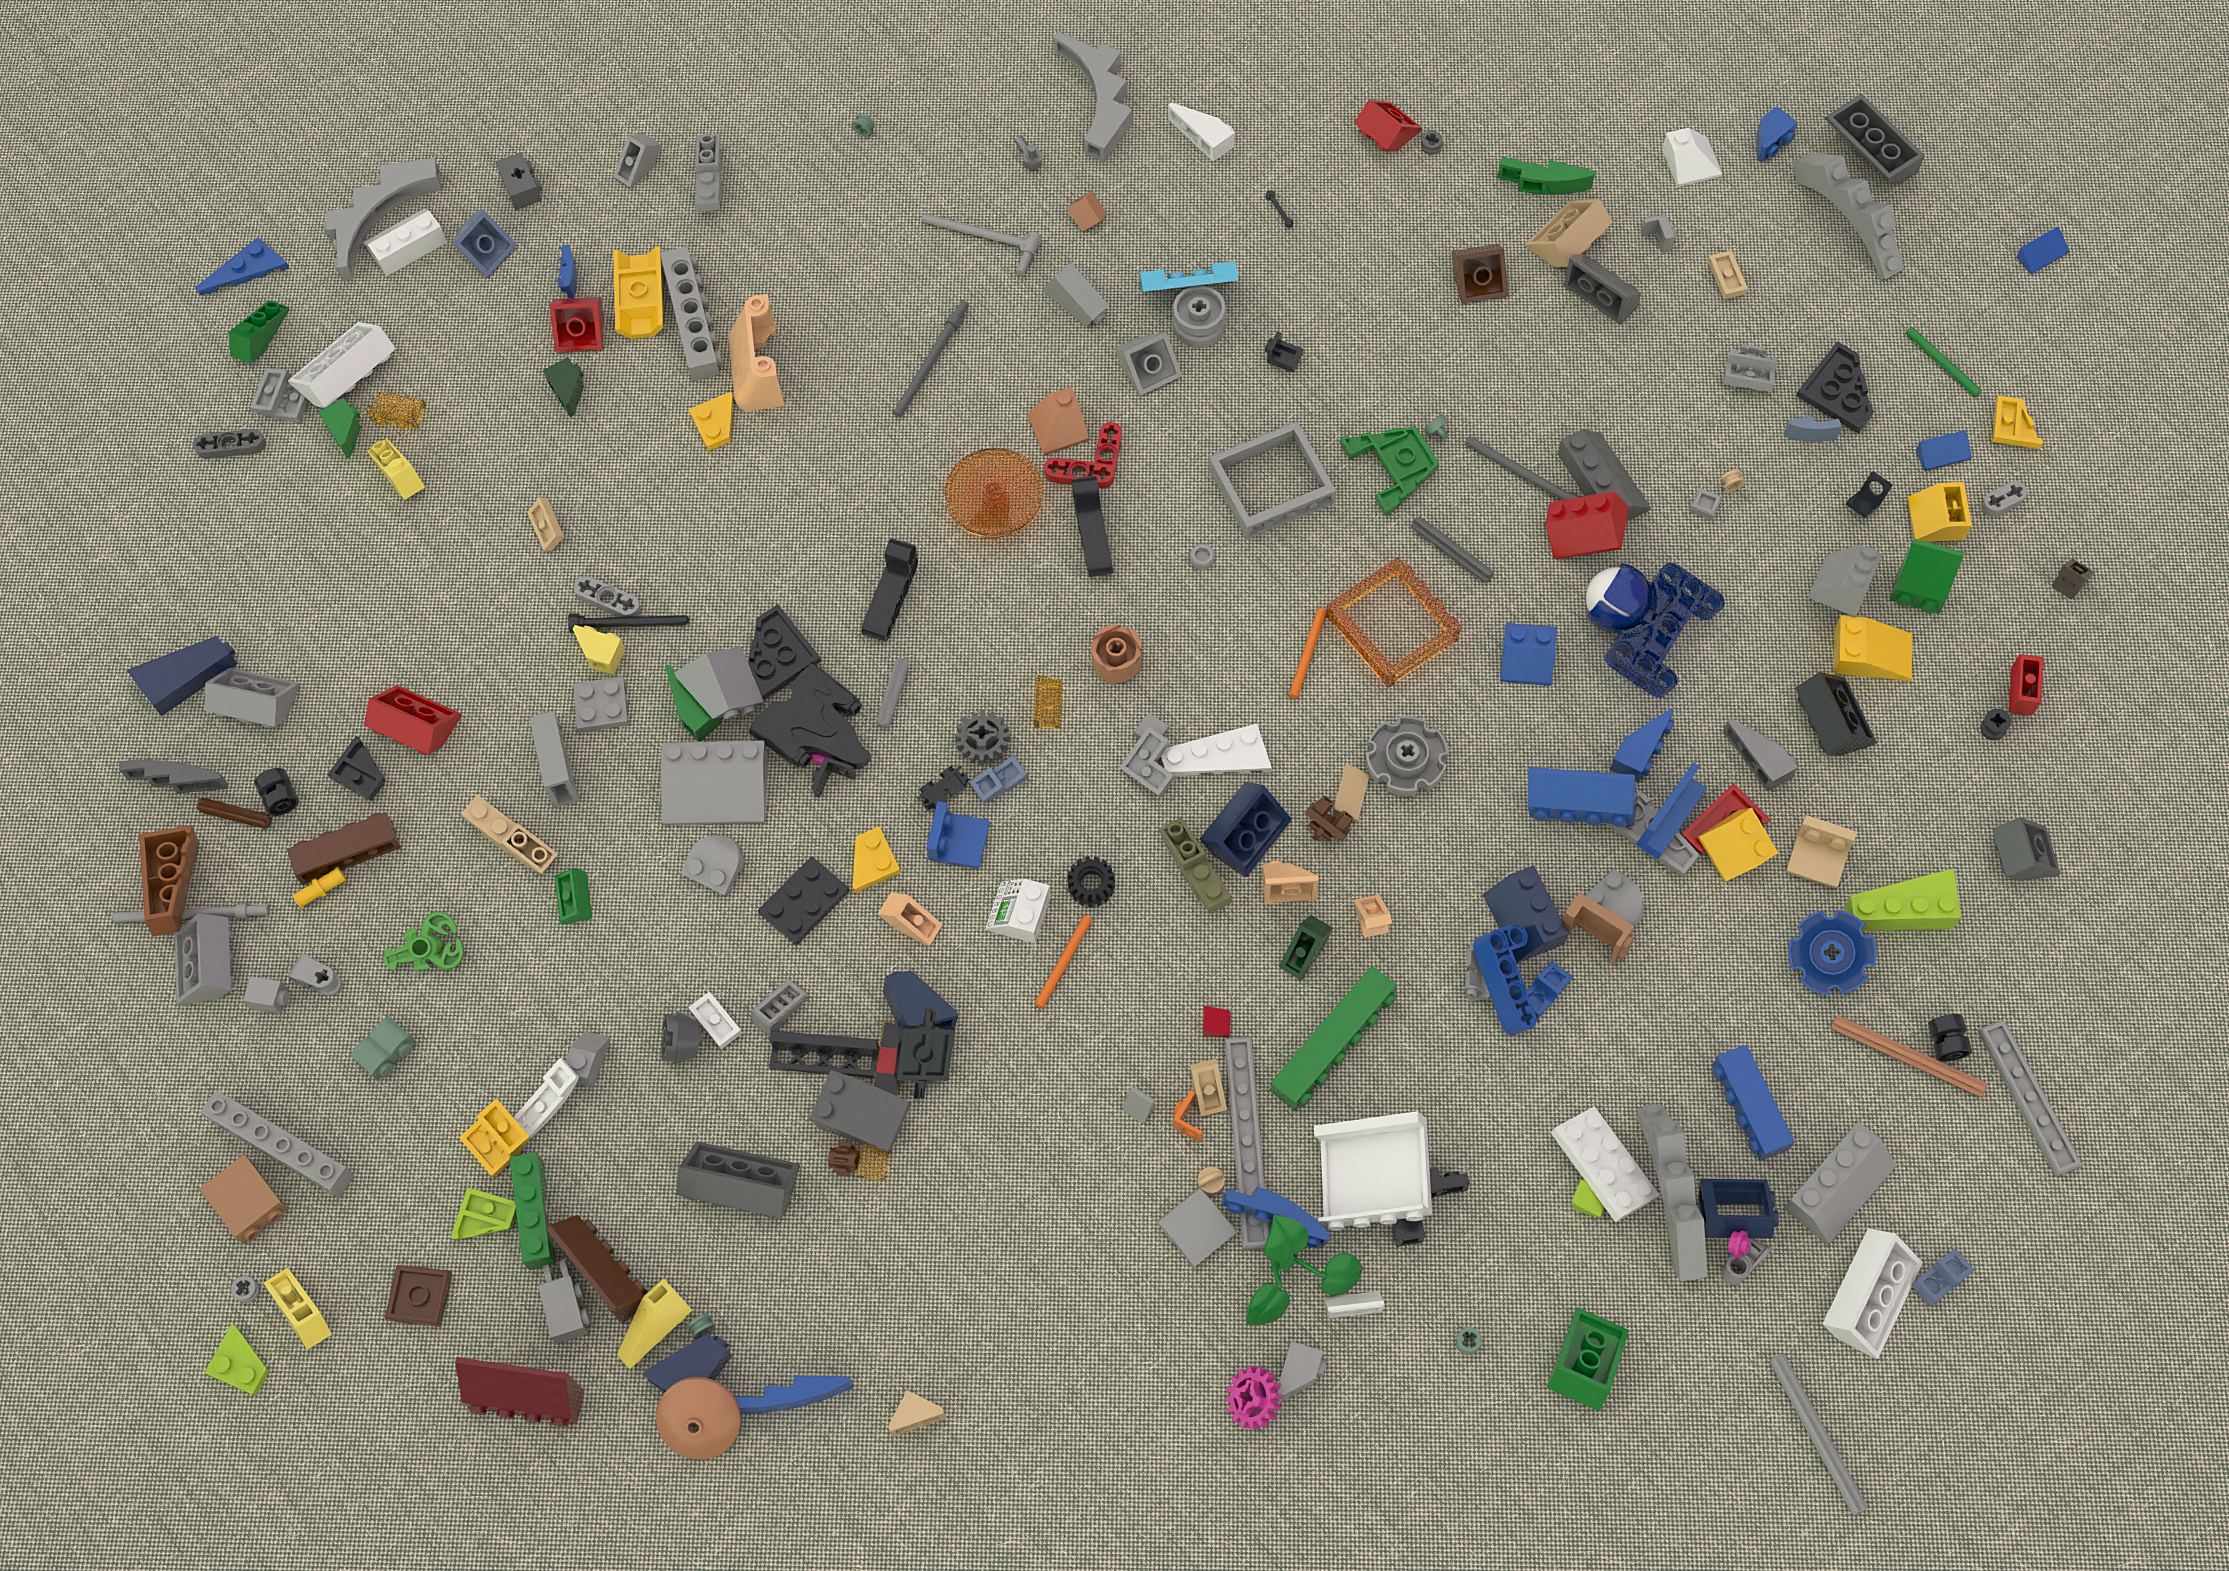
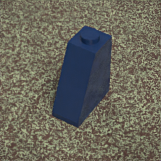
(910, 997)
(699, 1359)

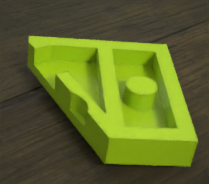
(483, 1215)
(237, 1363)

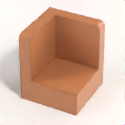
(1086, 211)

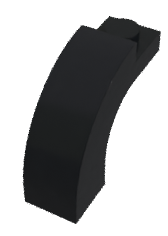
(1412, 1232)

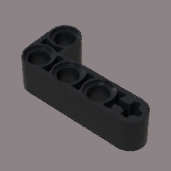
(1091, 526)
(892, 589)

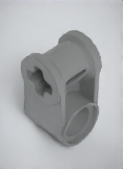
(314, 974)
(1747, 1263)

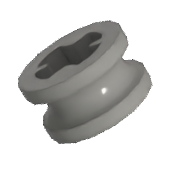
(253, 1287)

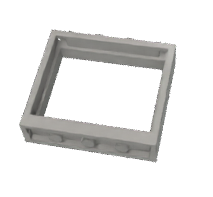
(1283, 512)

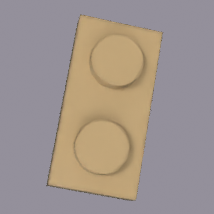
(1727, 274)
(545, 524)

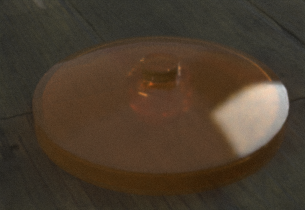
(993, 492)

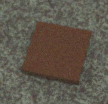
(418, 1295)

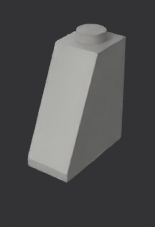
(1076, 295)

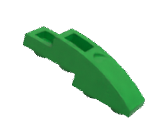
(1550, 180)

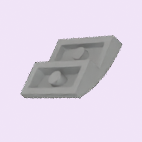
(278, 397)
(1196, 1227)

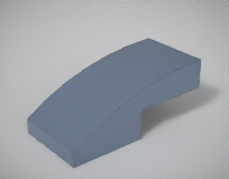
(1806, 430)
(999, 780)
(1942, 1277)

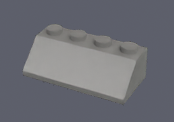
(1842, 1183)

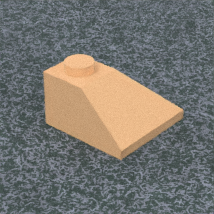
(1288, 883)

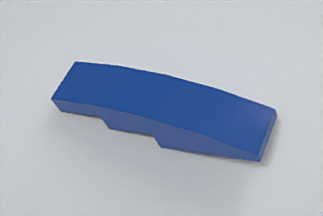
(805, 1391)

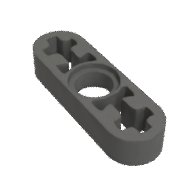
(239, 448)

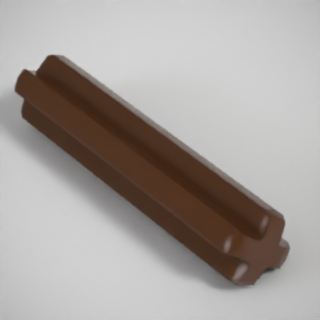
(234, 813)

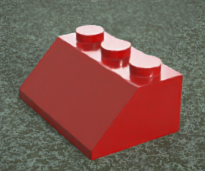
(1586, 524)
(410, 719)

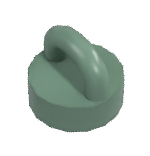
(1437, 426)

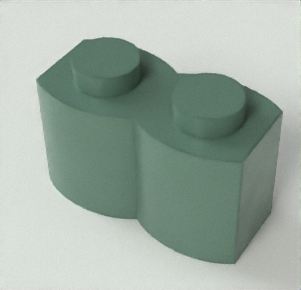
(382, 1048)

